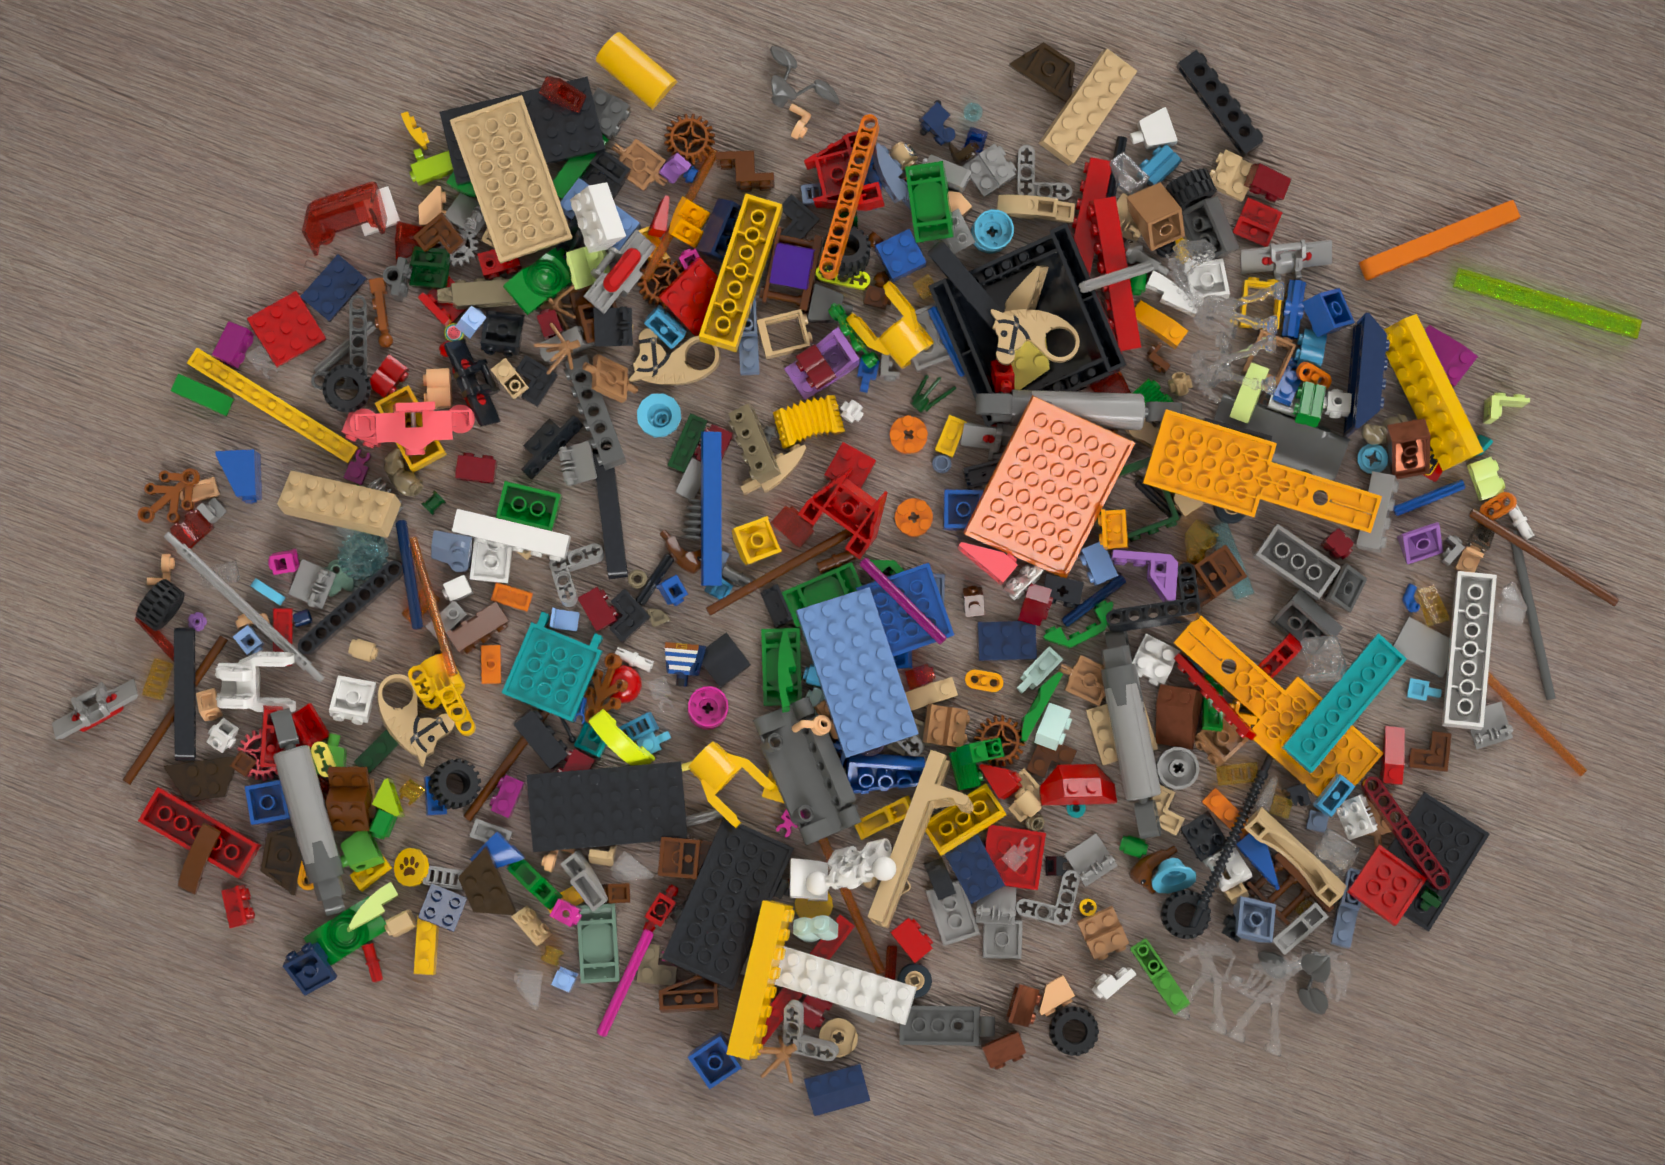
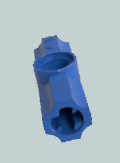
(1293, 309)

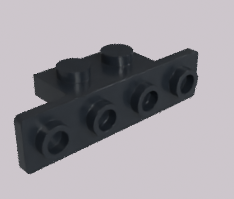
(546, 444)

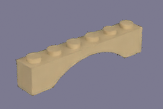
(1148, 436)
(1320, 878)

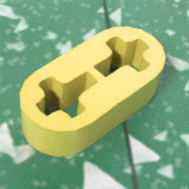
(319, 760)

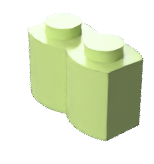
(1485, 478)

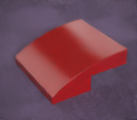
(1257, 222)
(309, 726)

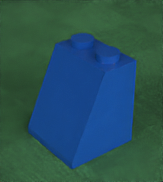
(243, 473)

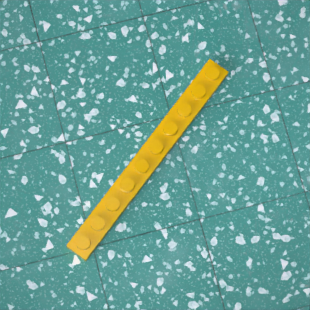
(272, 405)

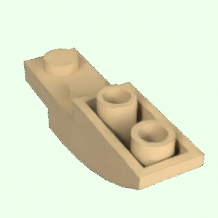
(1036, 207)
(786, 465)

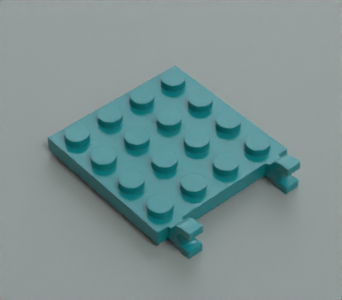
(552, 670)

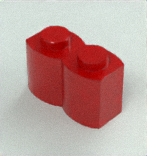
(388, 376)

